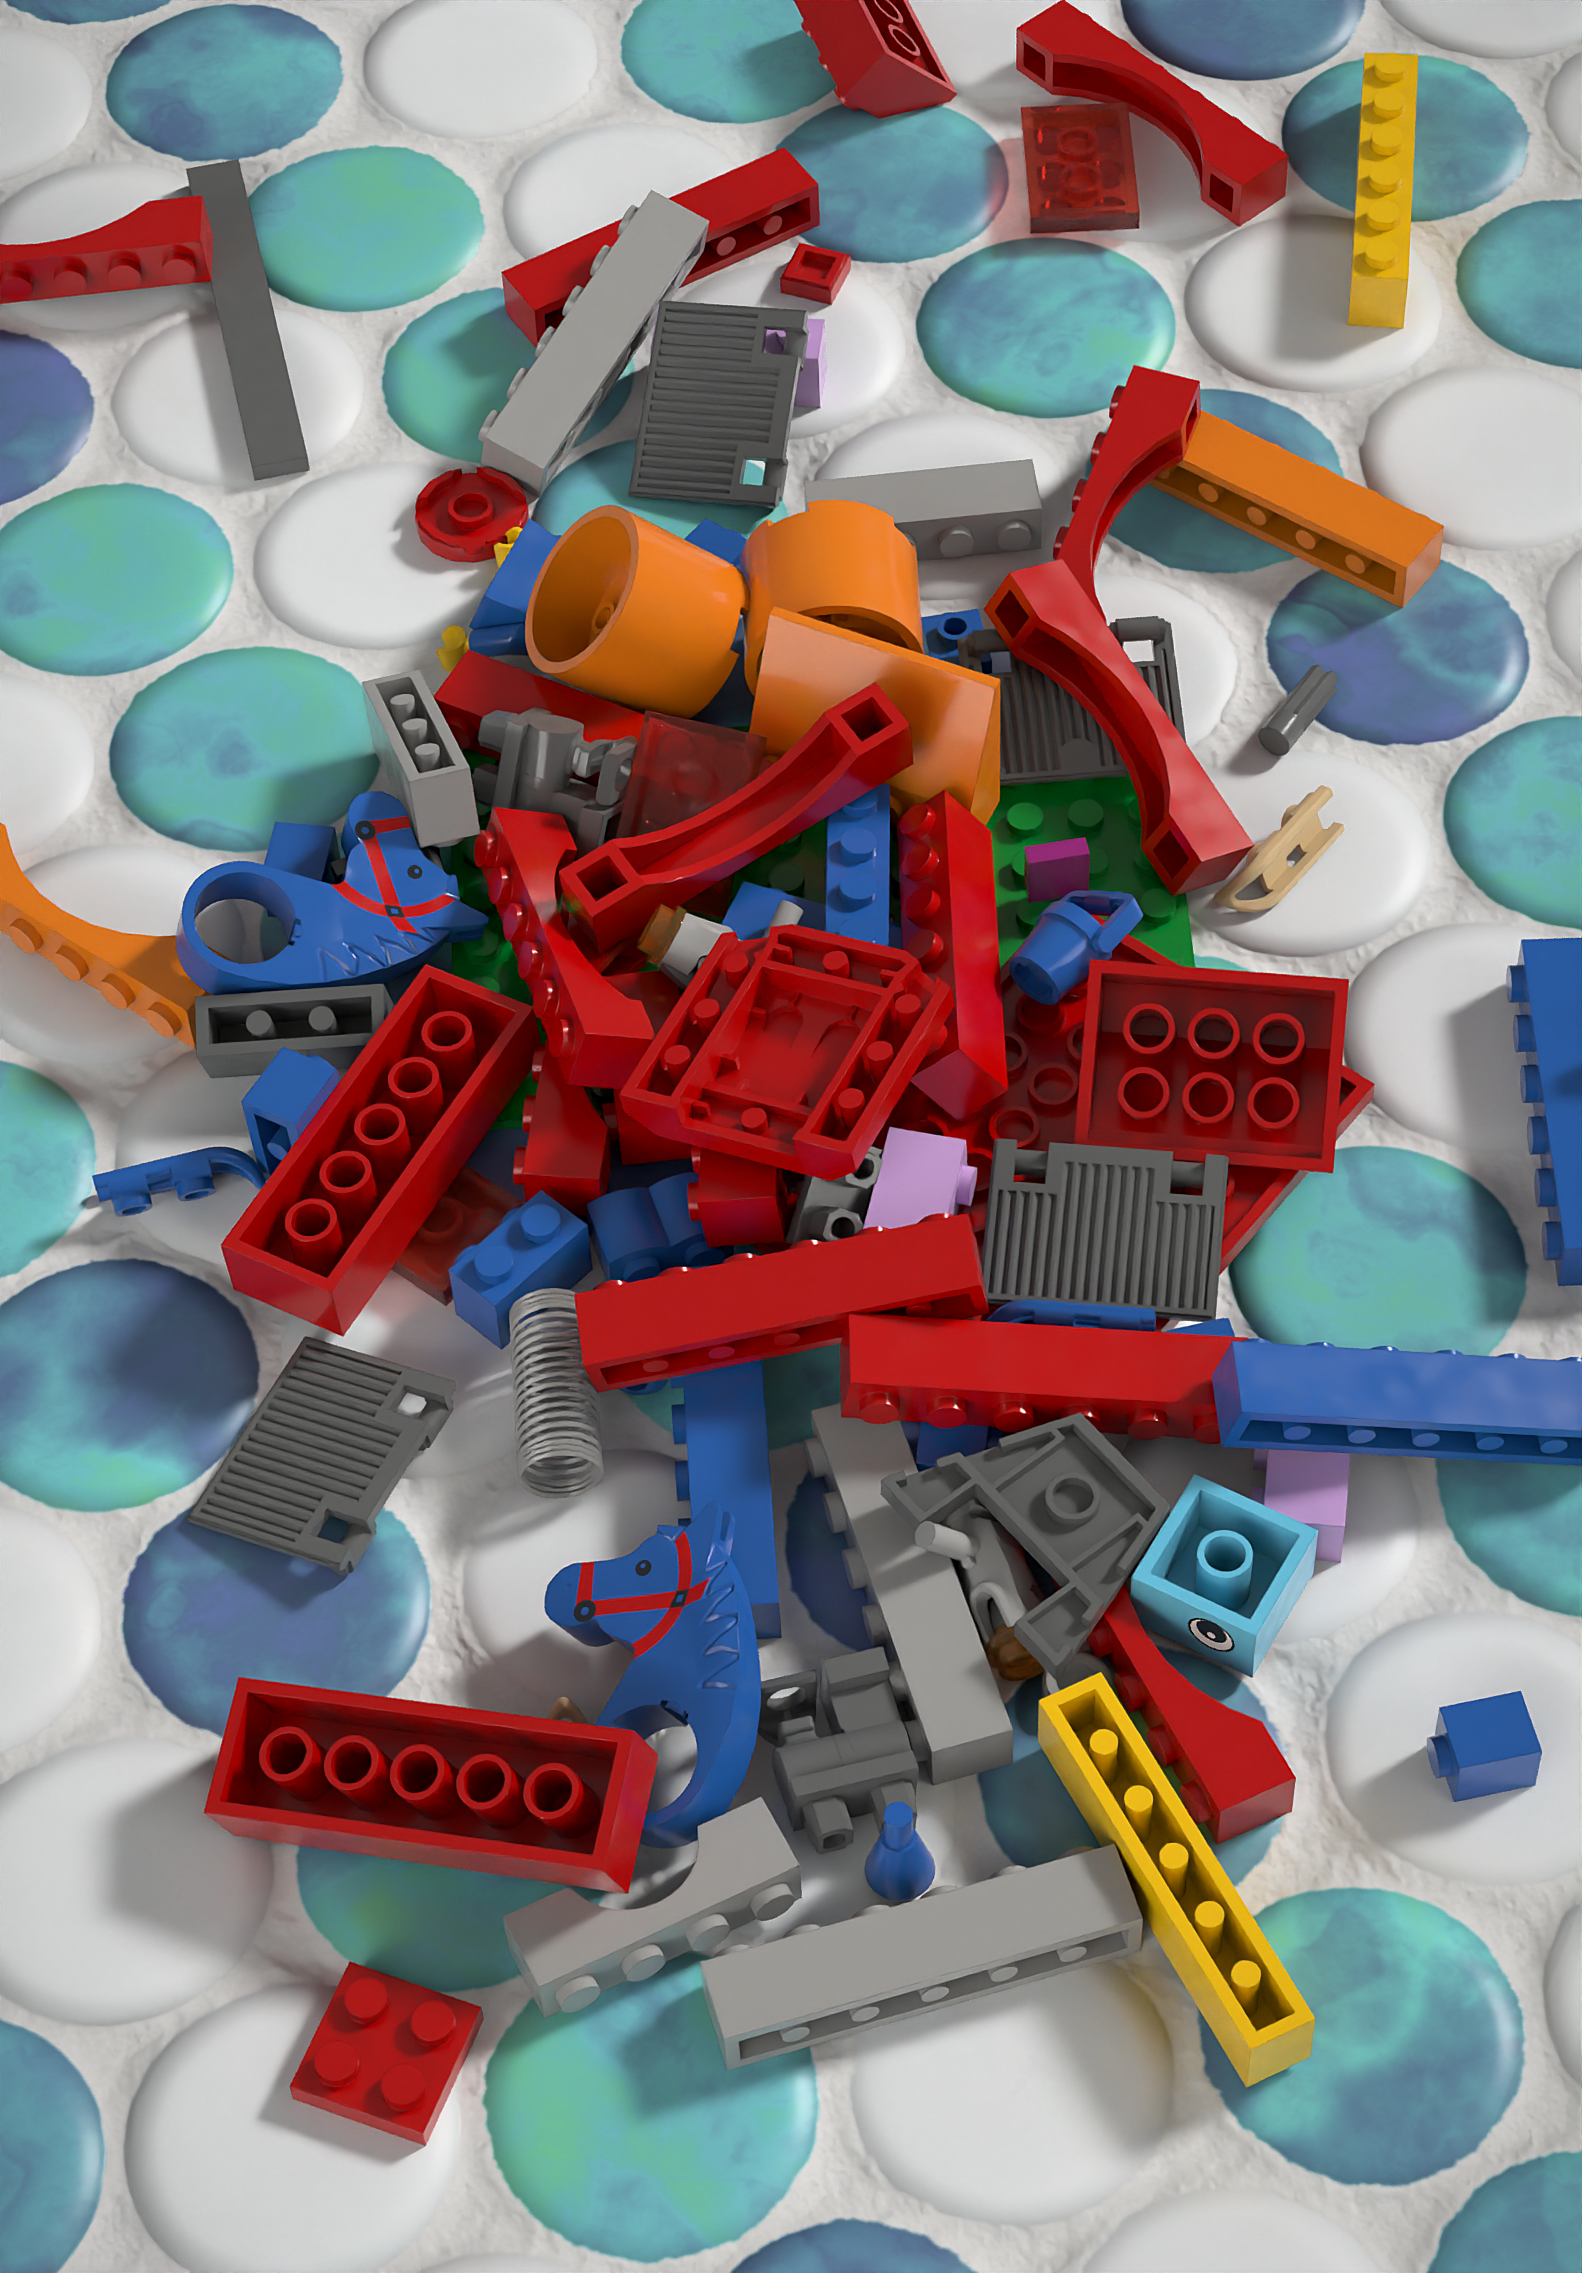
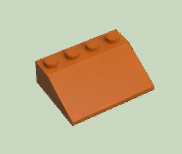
(949, 707)

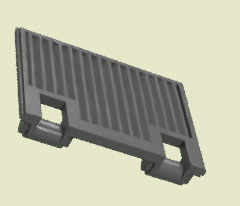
(717, 404)
(1046, 729)
(1105, 1229)
(322, 1450)

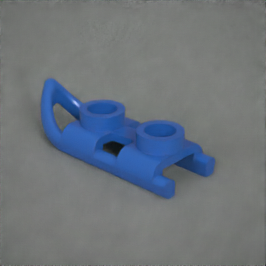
(186, 1173)
(1076, 1315)

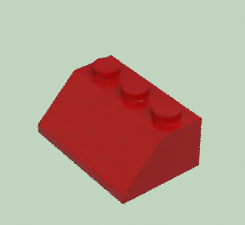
(876, 55)

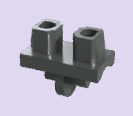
(835, 1207)

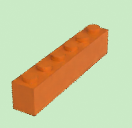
(1305, 510)

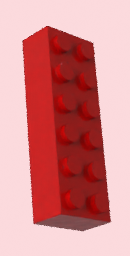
(382, 1150)
(433, 1784)

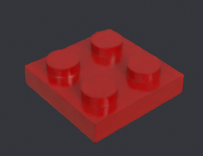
(387, 2053)

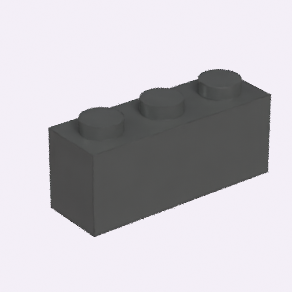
(247, 1030)

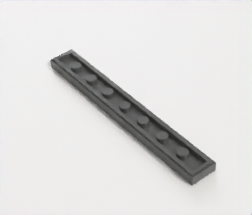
(249, 325)

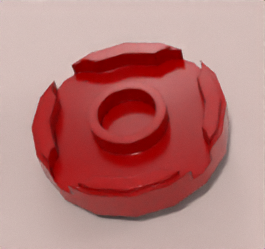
(469, 513)

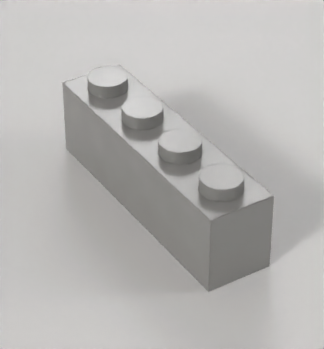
(951, 508)
(421, 758)

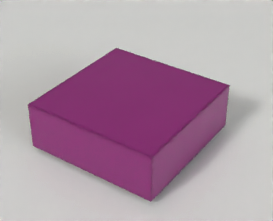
(1056, 869)

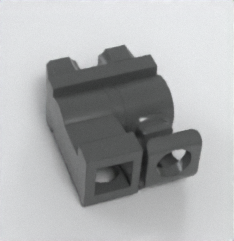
(537, 768)
(856, 1767)

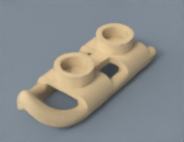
(1268, 860)

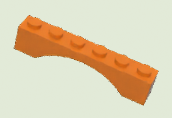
(125, 967)

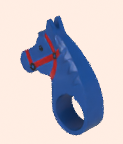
(364, 931)
(693, 1659)

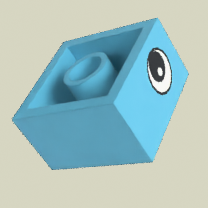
(1223, 1575)

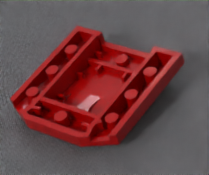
(789, 1049)

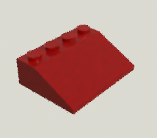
(1213, 1064)

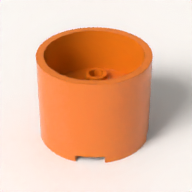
(833, 566)
(635, 614)

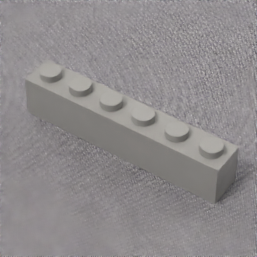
(593, 342)
(913, 1602)
(920, 1955)

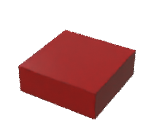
(815, 273)

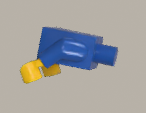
(502, 611)

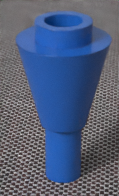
(899, 1860)

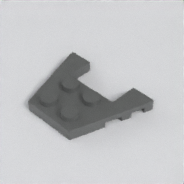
(1066, 1503)

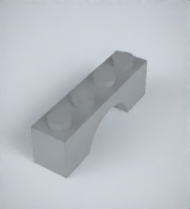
(579, 1949)

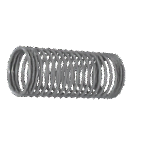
(573, 1446)

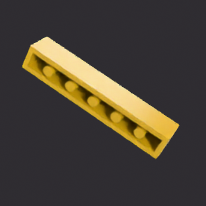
(1383, 191)
(1176, 1880)

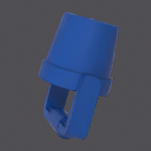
(1067, 937)

